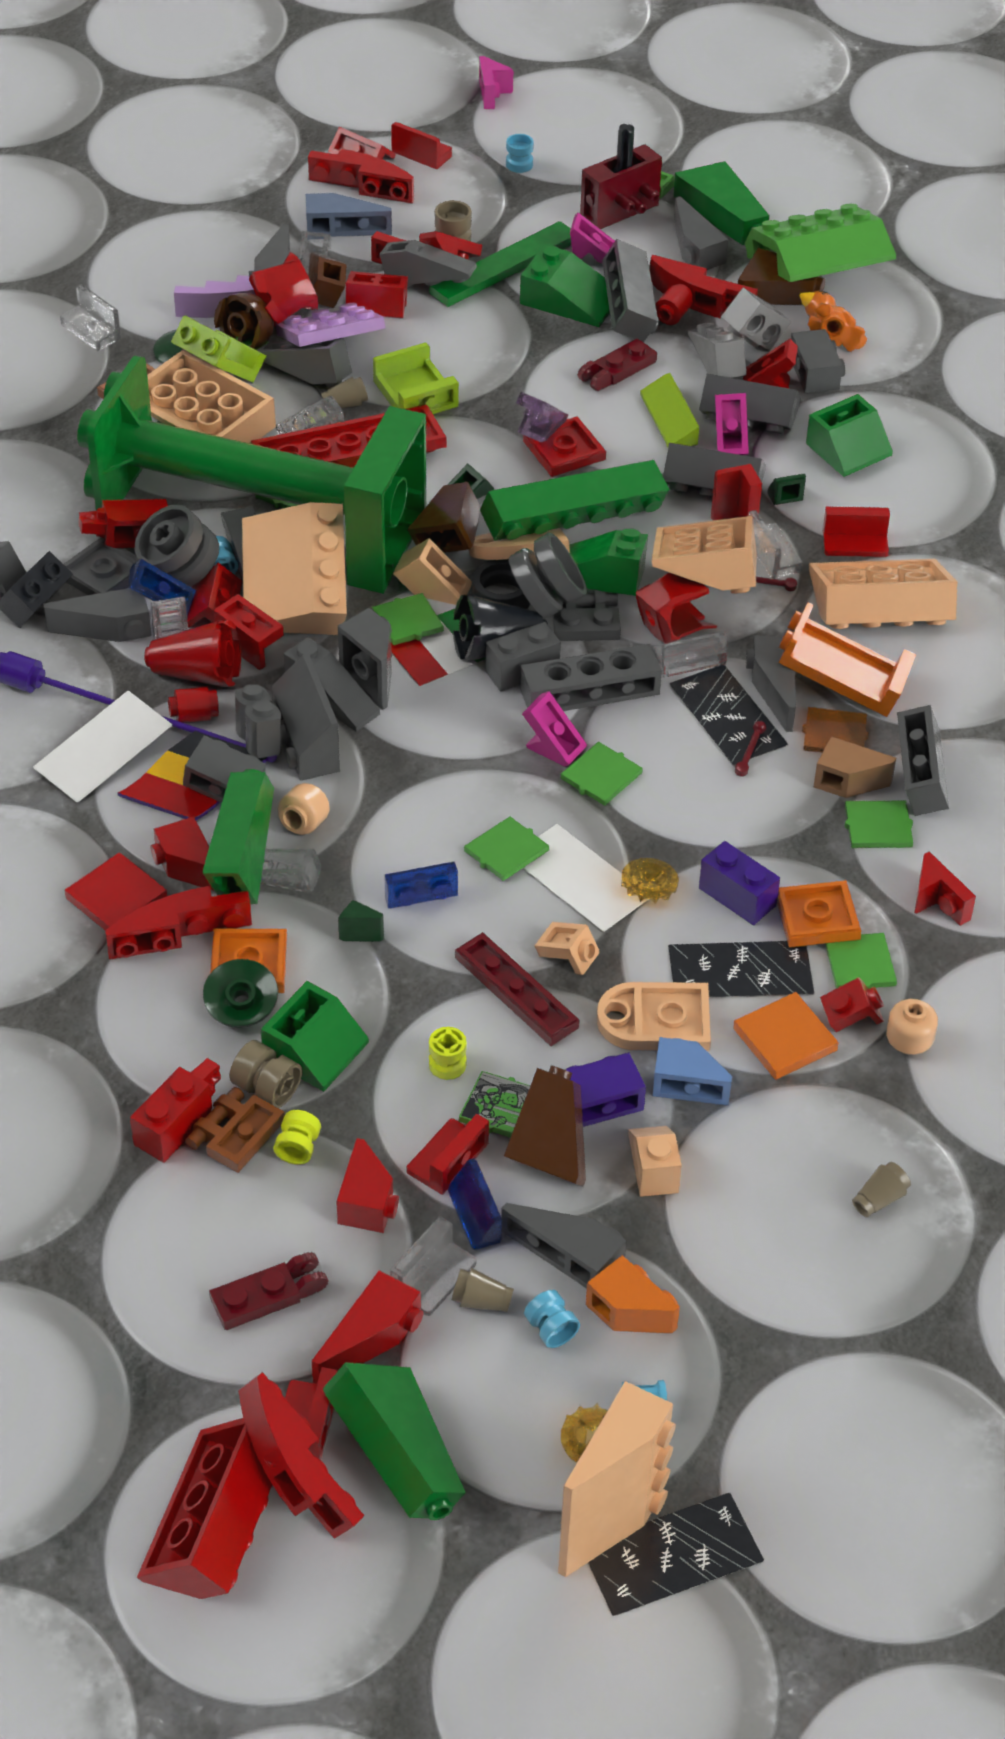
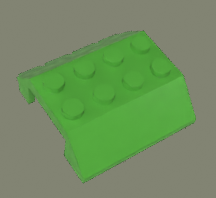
(823, 242)

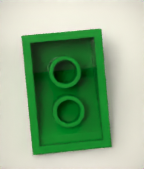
(564, 286)
(612, 560)

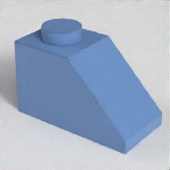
(689, 1073)

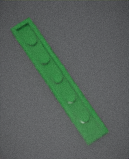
(502, 264)

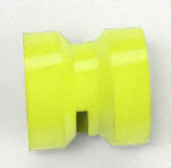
(447, 1053)
(298, 1133)

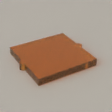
(840, 724)

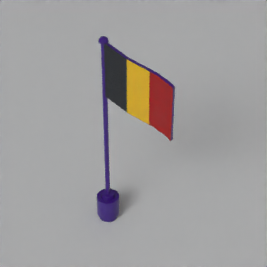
(163, 783)

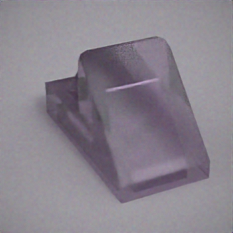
(540, 418)

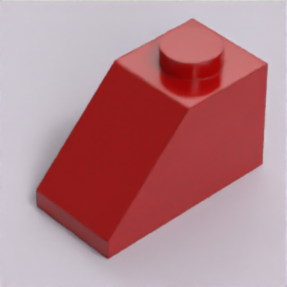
(181, 851)
(366, 1192)

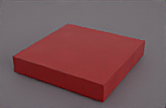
(567, 448)
(113, 891)

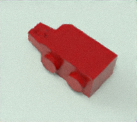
(119, 520)
(173, 1108)

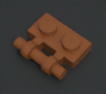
(242, 1135)

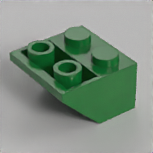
(848, 435)
(316, 1034)

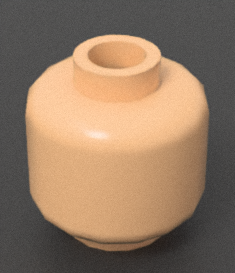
(303, 809)
(912, 1026)

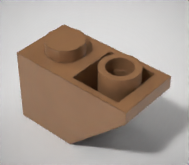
(852, 769)

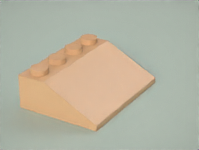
(208, 400)
(710, 553)
(297, 566)
(884, 592)
(617, 1477)

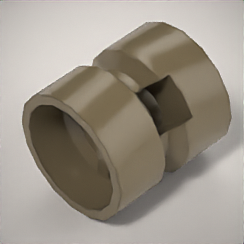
(454, 219)
(262, 1073)

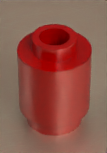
(674, 304)
(193, 704)

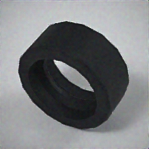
(497, 572)

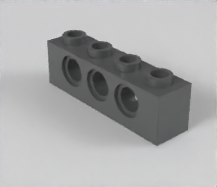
(594, 677)

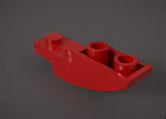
(359, 170)
(710, 294)
(166, 920)
(282, 1446)

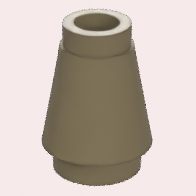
(348, 393)
(881, 1189)
(481, 1291)

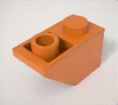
(630, 1300)

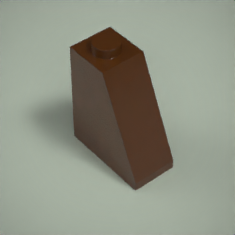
(763, 275)
(449, 519)
(551, 1127)

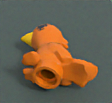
(836, 320)

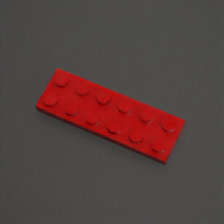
(346, 440)

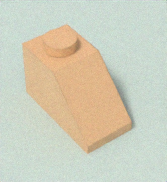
(431, 572)
(655, 1160)

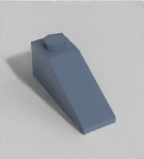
(346, 215)

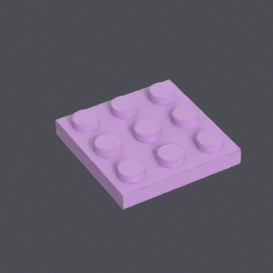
(329, 325)

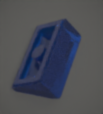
(157, 584)
(475, 1206)

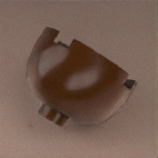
(244, 317)

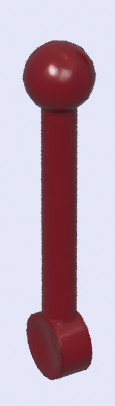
(789, 584)
(742, 767)

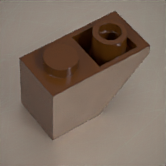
(327, 278)

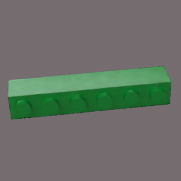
(573, 500)

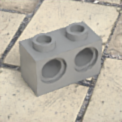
(755, 320)

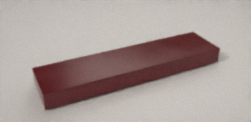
(517, 989)

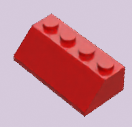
(209, 1515)

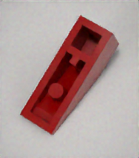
(372, 1324)

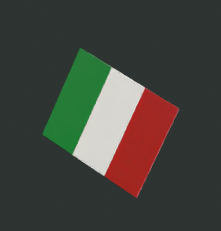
(433, 654)

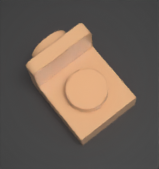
(569, 942)

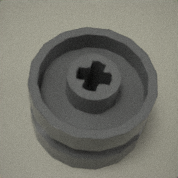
(178, 544)
(547, 575)

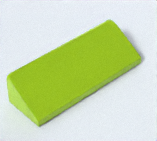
(670, 412)

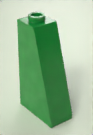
(721, 199)
(240, 835)
(398, 1436)

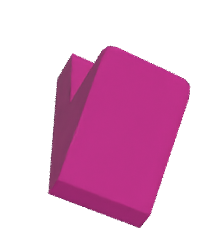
(494, 80)
(588, 239)
(732, 423)
(555, 733)

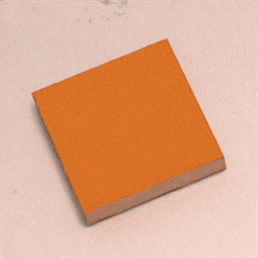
(818, 914)
(259, 945)
(785, 1035)

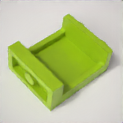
(218, 349)
(412, 380)

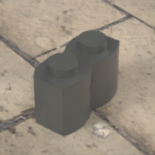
(258, 721)

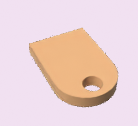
(488, 549)
(655, 1012)

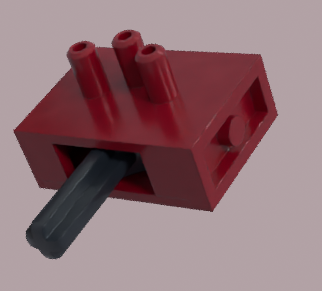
(622, 183)

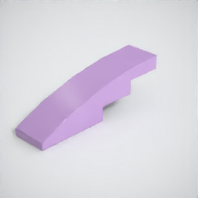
(203, 301)

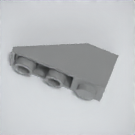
(719, 350)

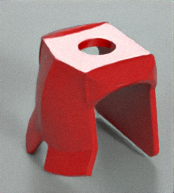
(284, 289)
(668, 609)

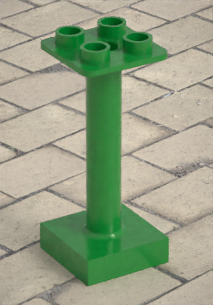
(377, 494)

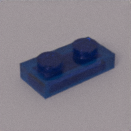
(421, 885)

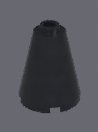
(486, 620)

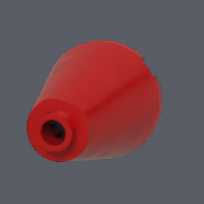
(198, 654)

